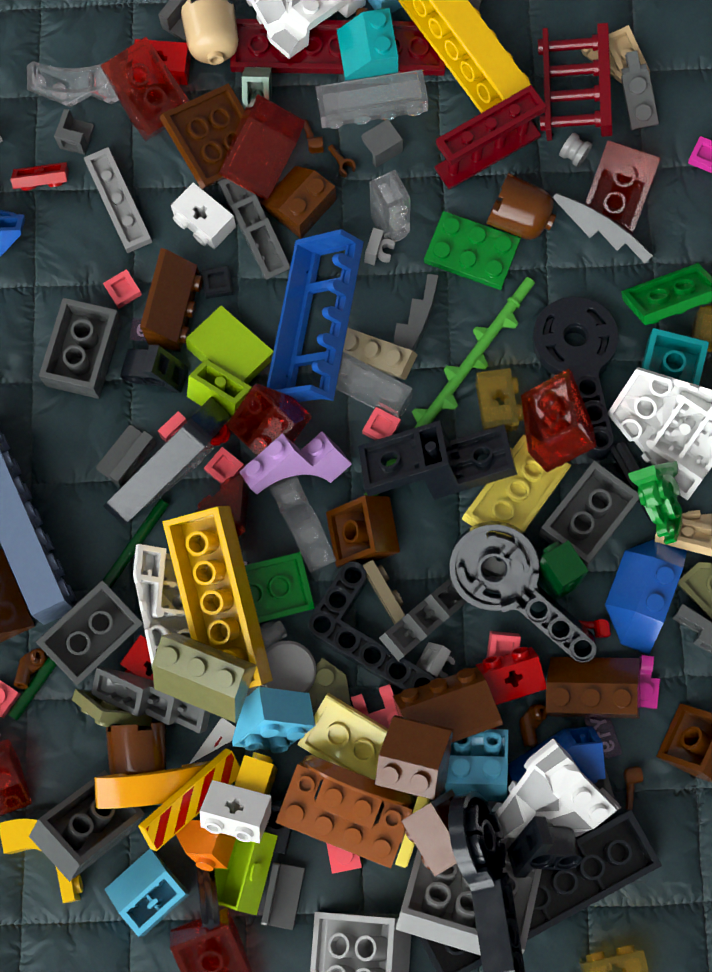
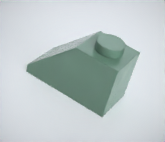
(256, 81)

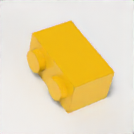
(257, 773)

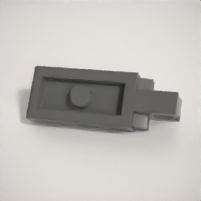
(638, 93)

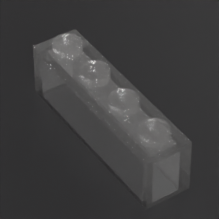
(372, 99)

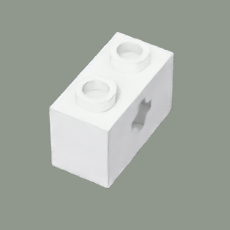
(196, 205)
(235, 812)

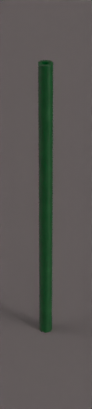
(110, 578)

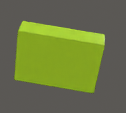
(229, 346)
(245, 877)

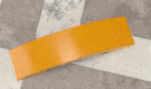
(142, 788)

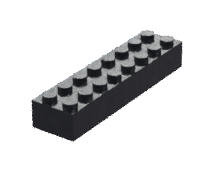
(611, 860)

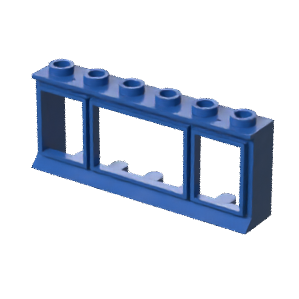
(296, 310)

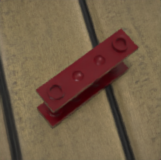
(601, 92)
(489, 137)

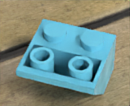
(273, 720)
(480, 765)
(146, 893)

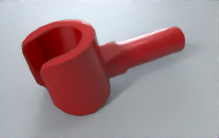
(601, 627)

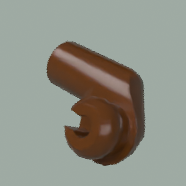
(28, 665)
(529, 722)

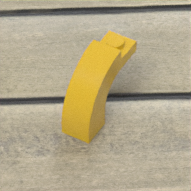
(16, 839)

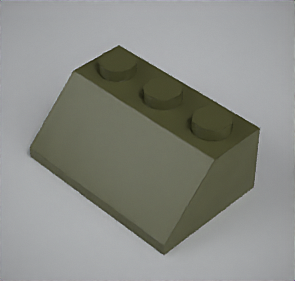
(202, 675)

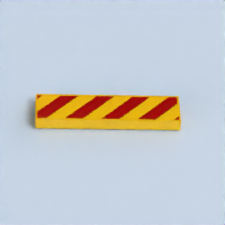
(187, 801)

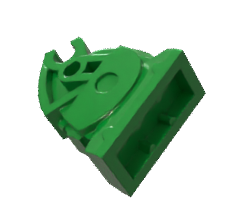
(659, 496)

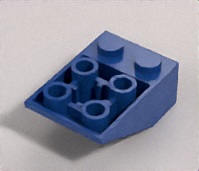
(582, 745)

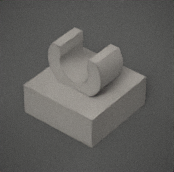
(375, 246)
(434, 658)

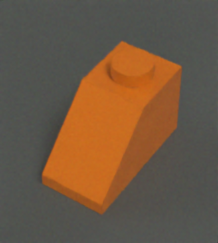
(204, 847)

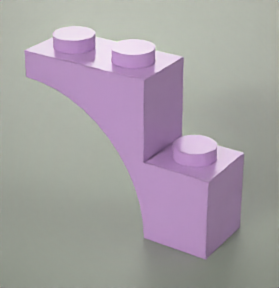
(285, 459)

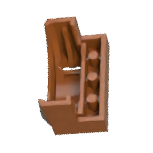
(346, 810)

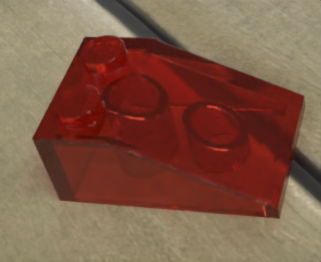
(143, 86)
(261, 146)
(623, 183)
(556, 422)
(209, 950)

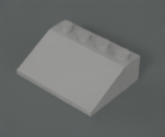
(443, 907)
(358, 944)

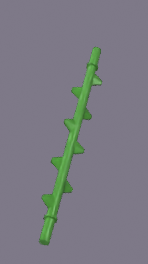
(475, 359)

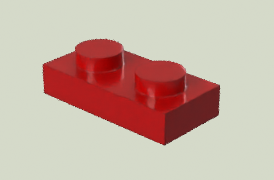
(31, 177)

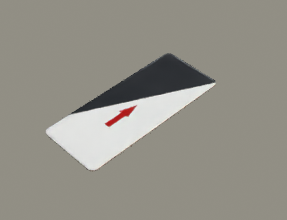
(216, 742)

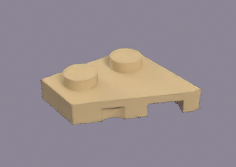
(619, 44)
(694, 533)

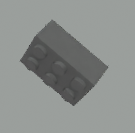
(80, 348)
(590, 512)
(89, 632)
(79, 833)

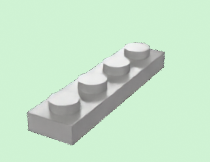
(117, 200)

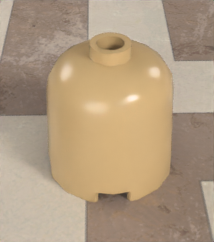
(210, 30)

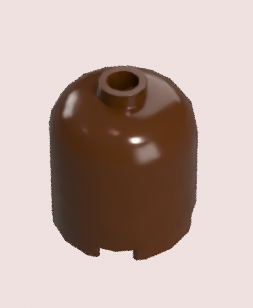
(523, 209)
(136, 748)

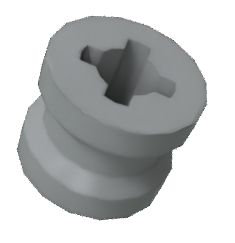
(575, 149)

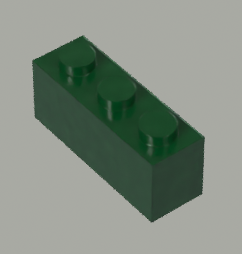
(561, 569)

